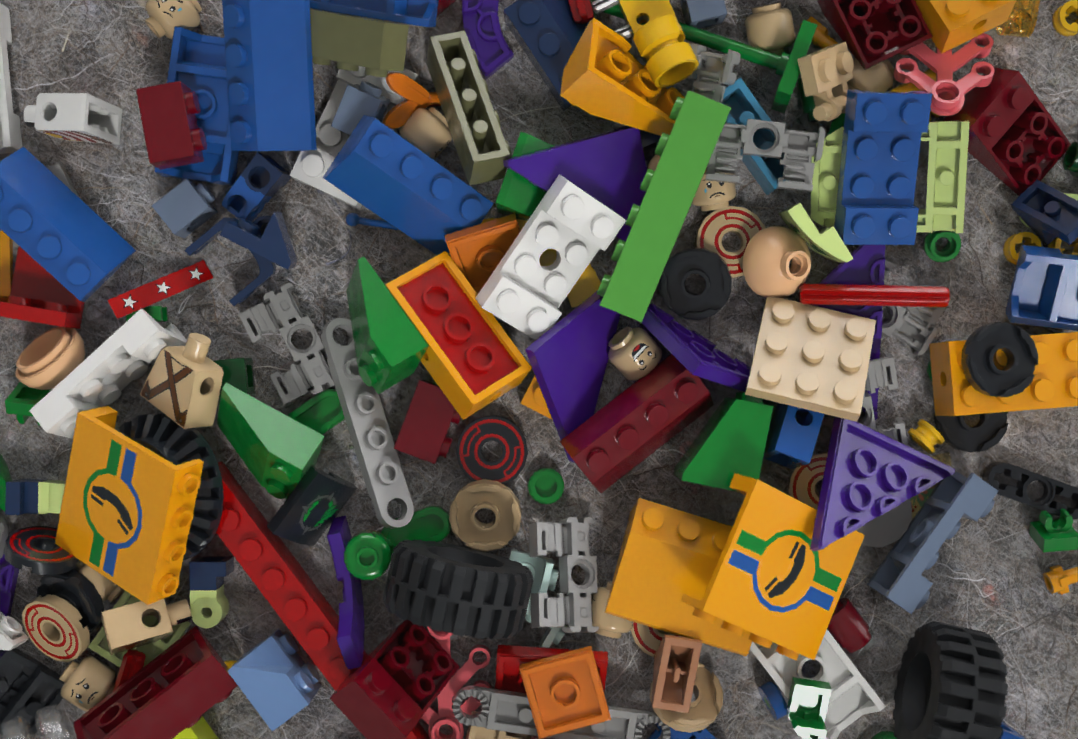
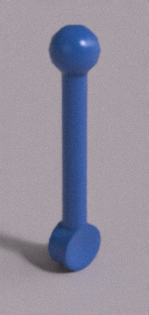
(353, 220)

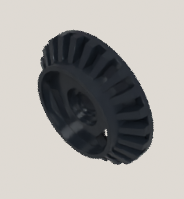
(181, 446)

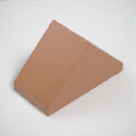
(675, 673)

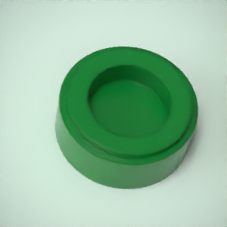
(546, 485)

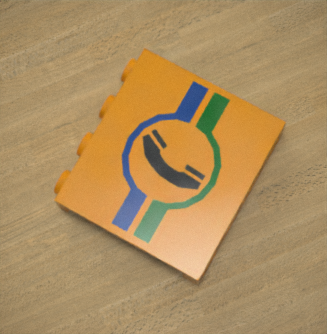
(126, 508)
(772, 578)

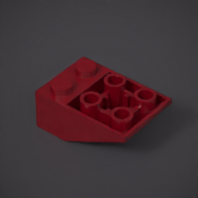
(876, 27)
(1011, 130)
(395, 683)

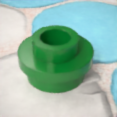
(946, 254)

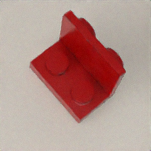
(40, 297)

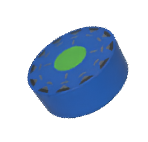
(773, 700)

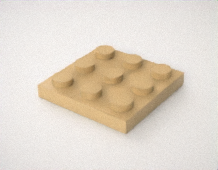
(811, 358)

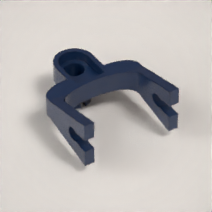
(266, 267)

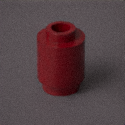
(849, 627)

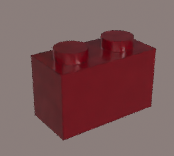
(171, 125)
(427, 424)

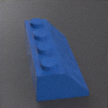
(269, 75)
(405, 186)
(57, 226)

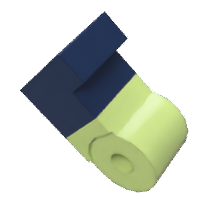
(34, 496)
(207, 595)

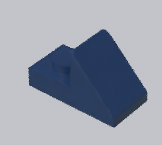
(1048, 212)
(272, 245)

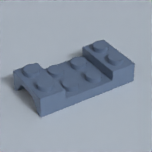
(917, 550)

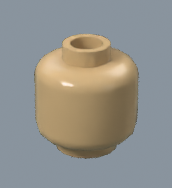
(770, 28)

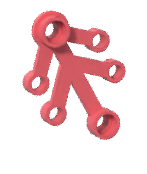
(946, 93)
(445, 698)

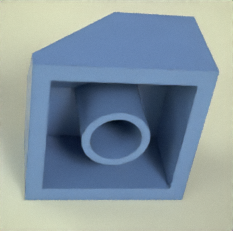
(276, 679)

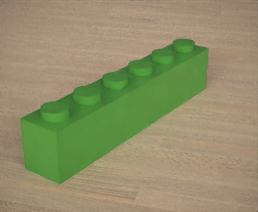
(664, 206)

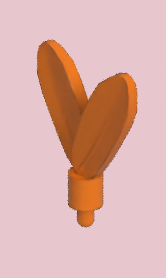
(415, 96)

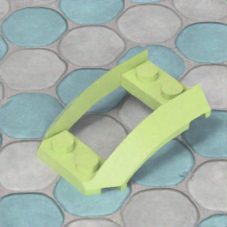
(944, 179)

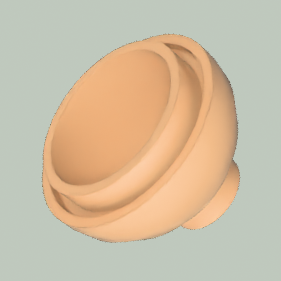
(768, 261)
(50, 358)

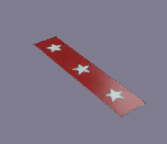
(160, 289)

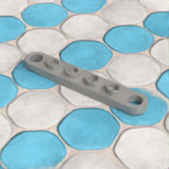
(367, 429)
(512, 713)

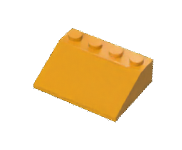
(661, 560)

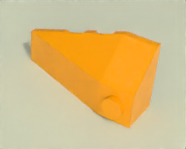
(614, 84)

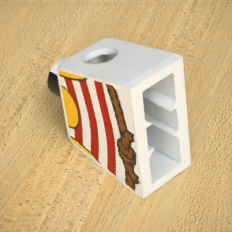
(75, 118)

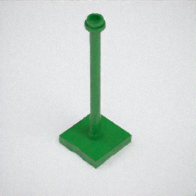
(785, 65)

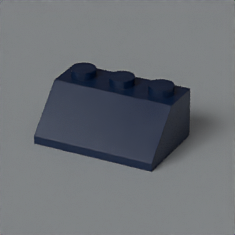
(547, 37)

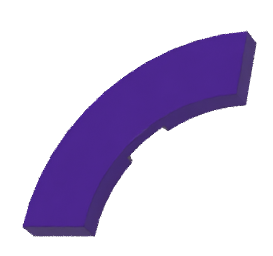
(485, 35)
(351, 611)

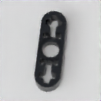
(1014, 472)

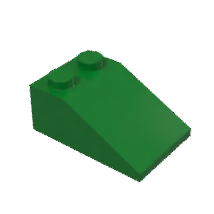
(383, 335)
(268, 441)

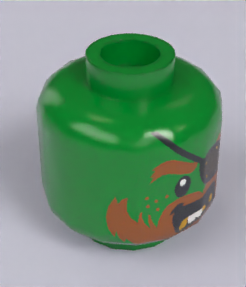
(368, 555)

